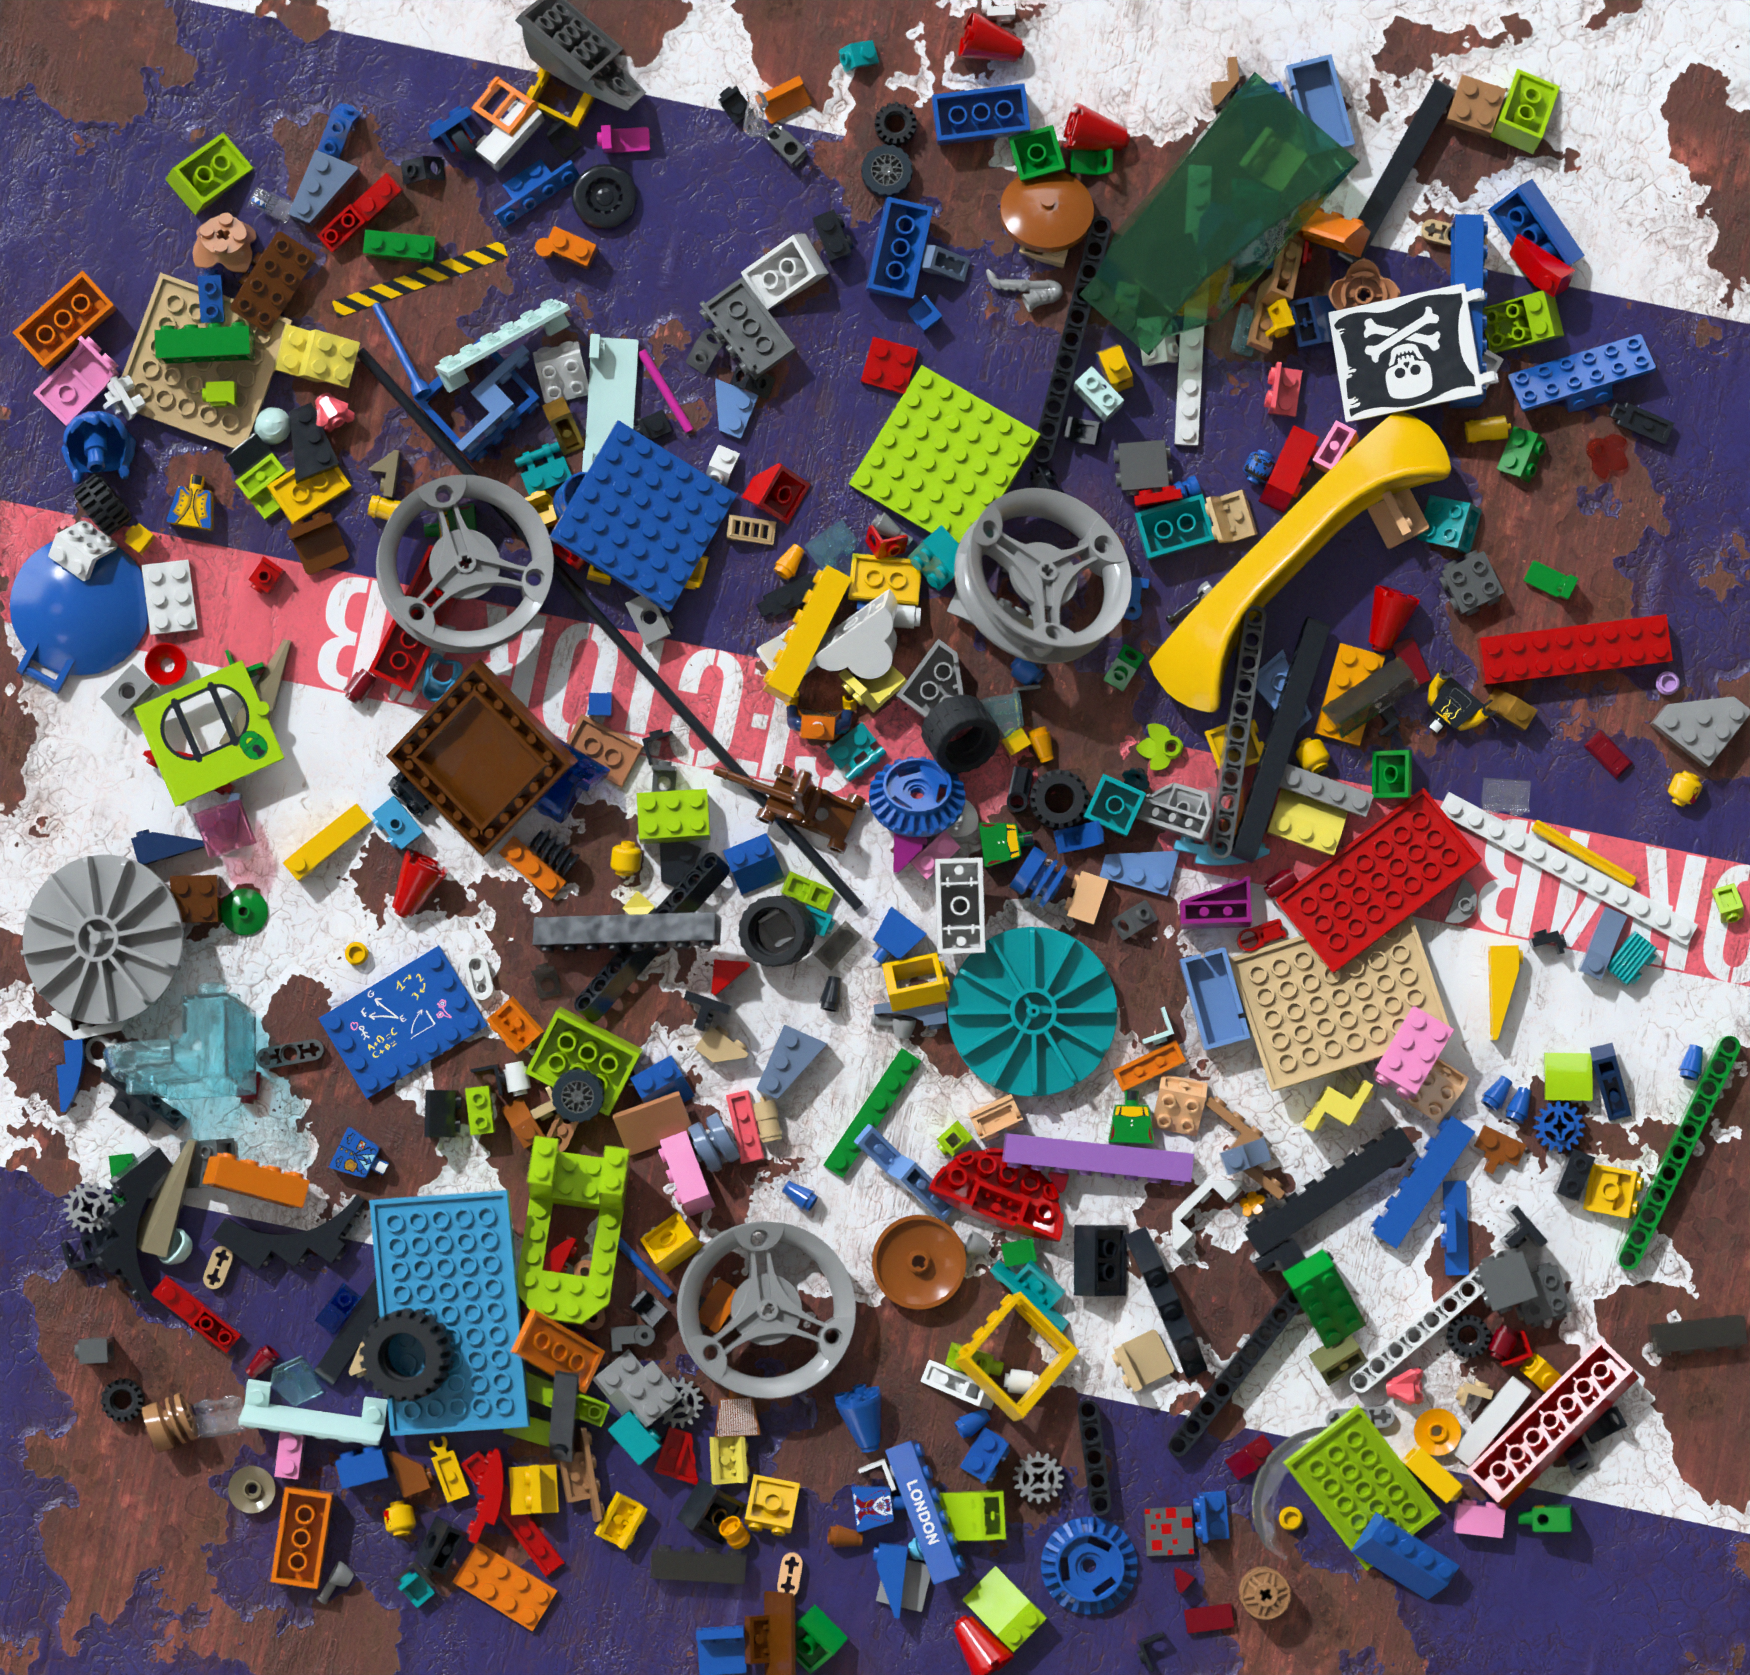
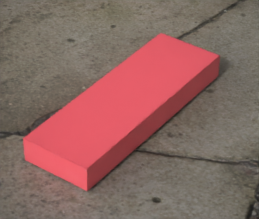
(745, 1126)

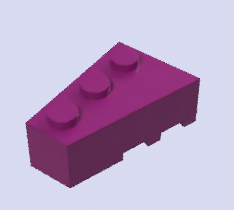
(1218, 908)

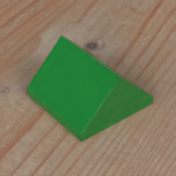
(1036, 153)
(1392, 774)

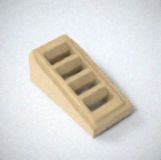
(752, 521)

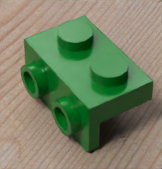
(1522, 454)

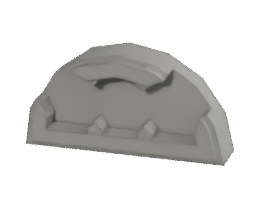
(1463, 903)

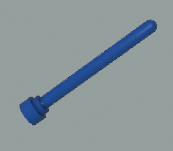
(419, 387)

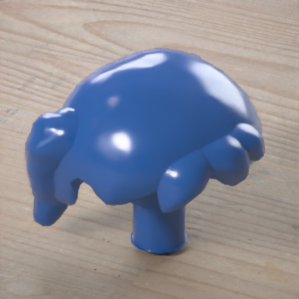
(97, 444)

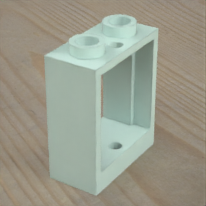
(1101, 400)

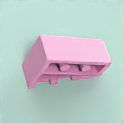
(686, 1173)

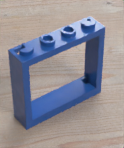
(497, 436)

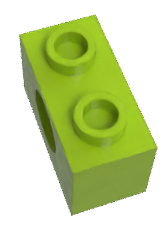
(480, 1110)

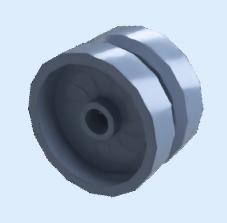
(711, 1143)

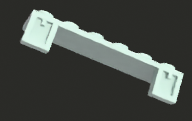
(550, 315)
(610, 390)
(322, 1425)

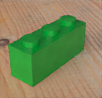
(400, 246)

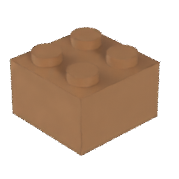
(1475, 106)

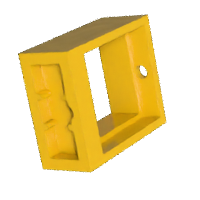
(580, 112)
(919, 994)
(1432, 1474)

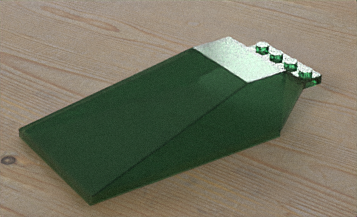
(1217, 217)

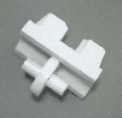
(119, 400)

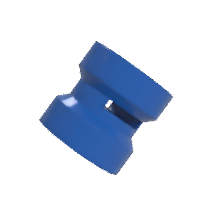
(1192, 487)

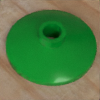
(256, 914)

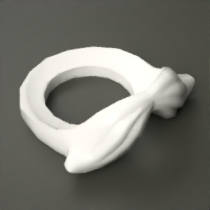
(107, 1042)

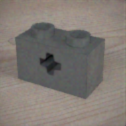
(95, 1350)

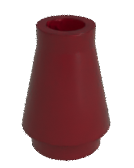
(262, 1361)

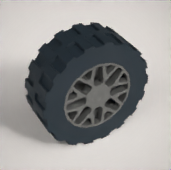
(886, 171)
(578, 1095)

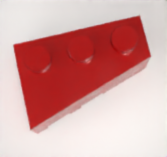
(1289, 469)

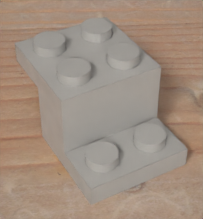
(637, 1388)

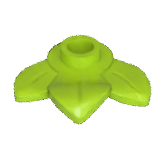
(1156, 746)

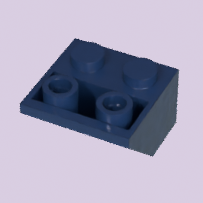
(1311, 321)

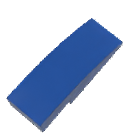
(71, 1073)

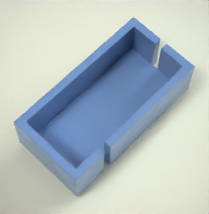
(1320, 97)
(1214, 998)

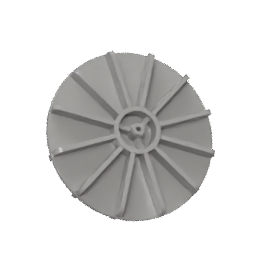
(103, 939)

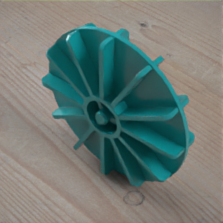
(1032, 1011)

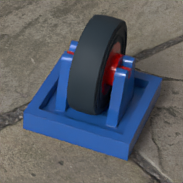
(460, 139)

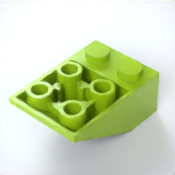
(1522, 322)
(975, 1514)

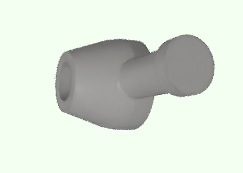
(902, 1026)
(975, 1246)
(340, 1576)

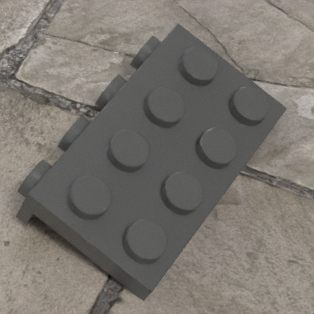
(747, 329)

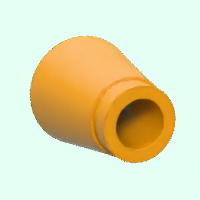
(789, 562)
(1041, 743)

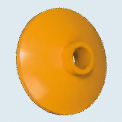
(1446, 1440)

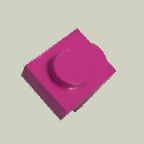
(623, 139)

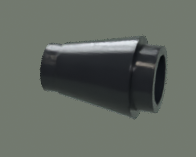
(832, 995)

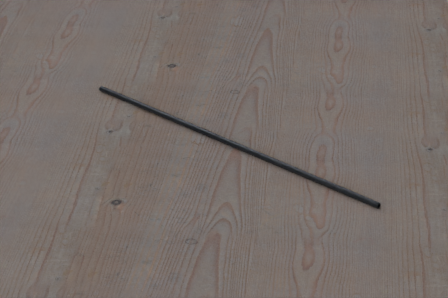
(614, 634)

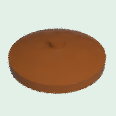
(1047, 212)
(919, 1262)

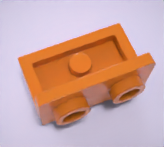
(514, 1025)

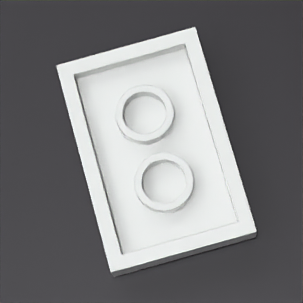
(169, 597)

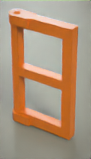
(493, 87)

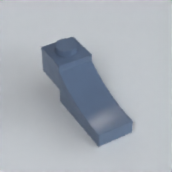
(1602, 943)
(931, 1016)

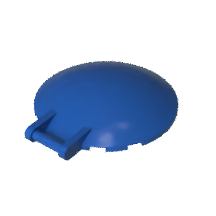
(75, 622)

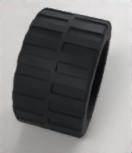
(950, 718)
(751, 940)

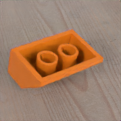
(1335, 232)

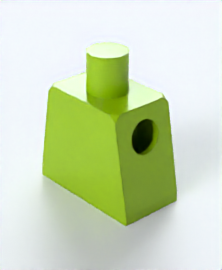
(987, 1363)

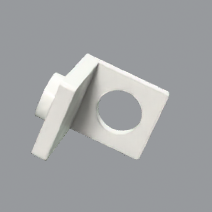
(887, 1469)

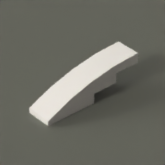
(1491, 1421)

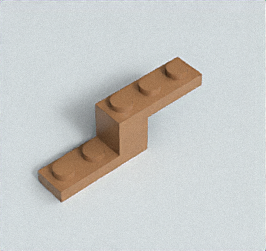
(1275, 287)
(1246, 1135)

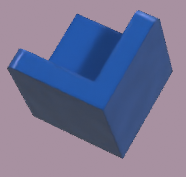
(925, 314)
(600, 704)

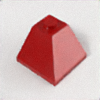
(777, 492)

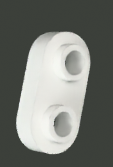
(478, 977)

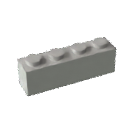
(1326, 791)

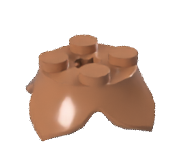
(224, 242)
(1362, 276)

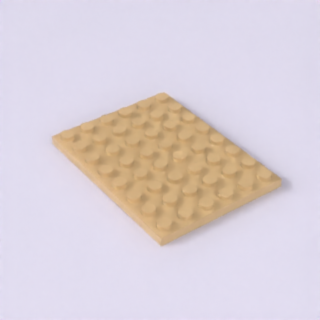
(1328, 1022)

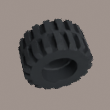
(102, 504)
(1059, 778)

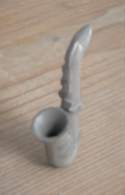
(1040, 291)

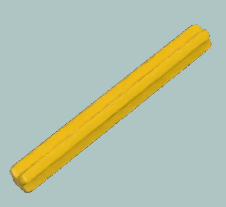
(1584, 853)

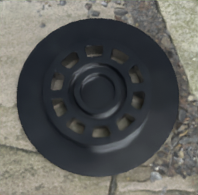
(604, 196)

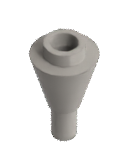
(887, 527)

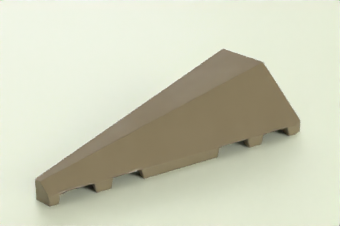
(267, 688)
(160, 1219)

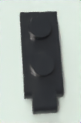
(1641, 422)
(786, 597)

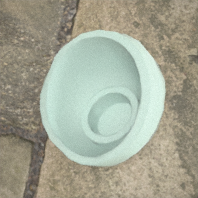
(272, 425)
(180, 1249)

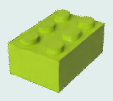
(673, 816)

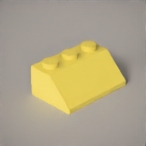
(1306, 822)

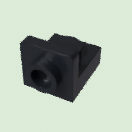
(733, 104)
(653, 426)

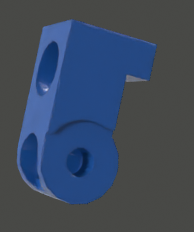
(1134, 607)

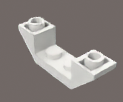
(85, 1030)
(1224, 1188)

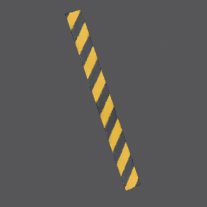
(420, 278)

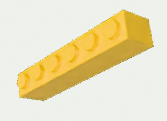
(806, 634)

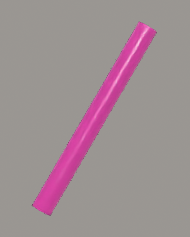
(666, 392)

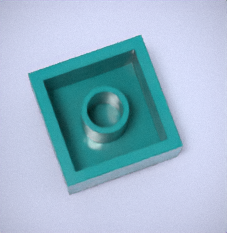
(936, 558)
(1114, 805)
(635, 1437)

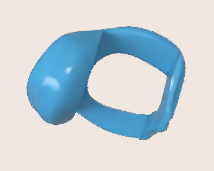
(432, 688)

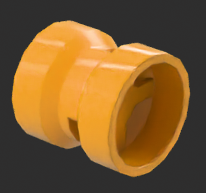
(734, 1532)

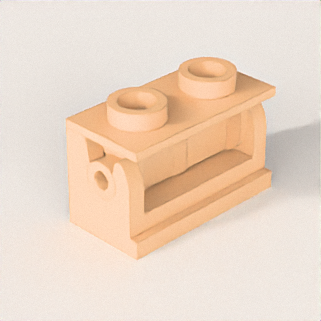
(1086, 897)
(995, 1117)

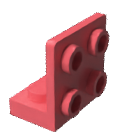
(1284, 391)

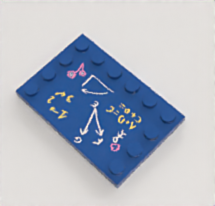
(403, 1022)

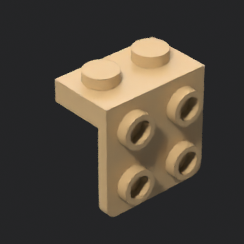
(1230, 517)
(1142, 1360)

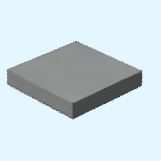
(914, 1586)

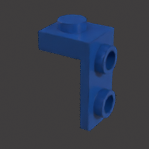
(338, 129)
(211, 296)
(1079, 837)

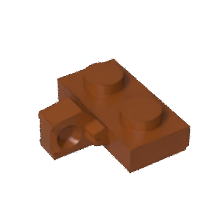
(1498, 1148)

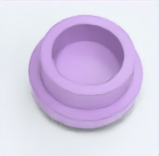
(1667, 683)

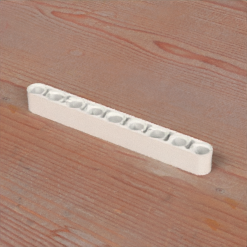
(1420, 1324)

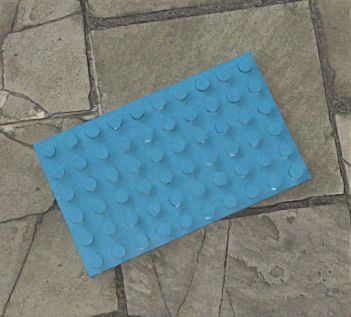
(460, 1265)

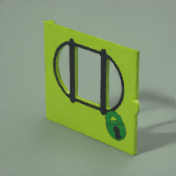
(205, 772)

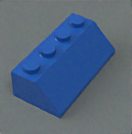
(1530, 214)
(899, 248)
(1404, 1557)

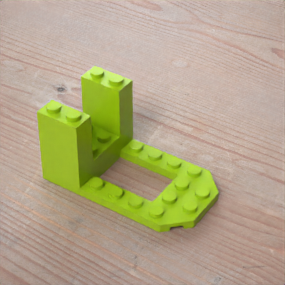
(579, 1183)

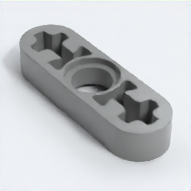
(1376, 1411)

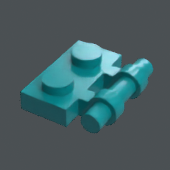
(546, 475)
(850, 747)

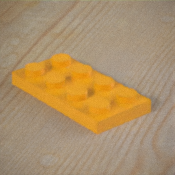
(1348, 670)

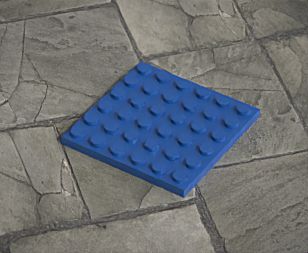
(642, 516)

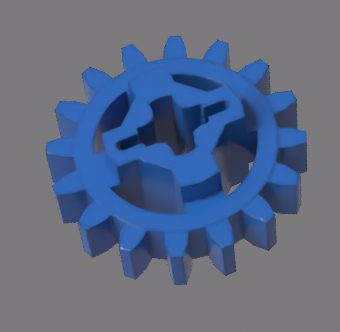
(1558, 1137)

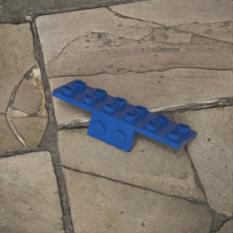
(1582, 377)

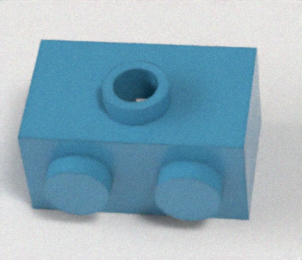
(397, 823)

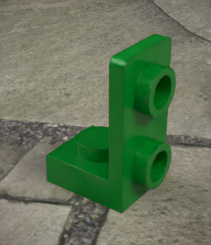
(1550, 580)

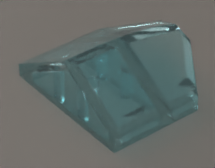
(1006, 712)
(295, 1381)

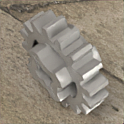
(84, 1197)
(688, 1409)
(1030, 1469)

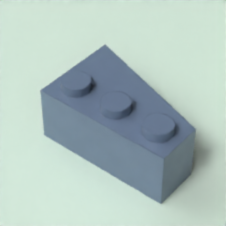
(320, 187)
(788, 1060)

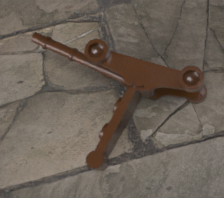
(807, 799)

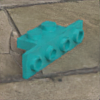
(1036, 1287)

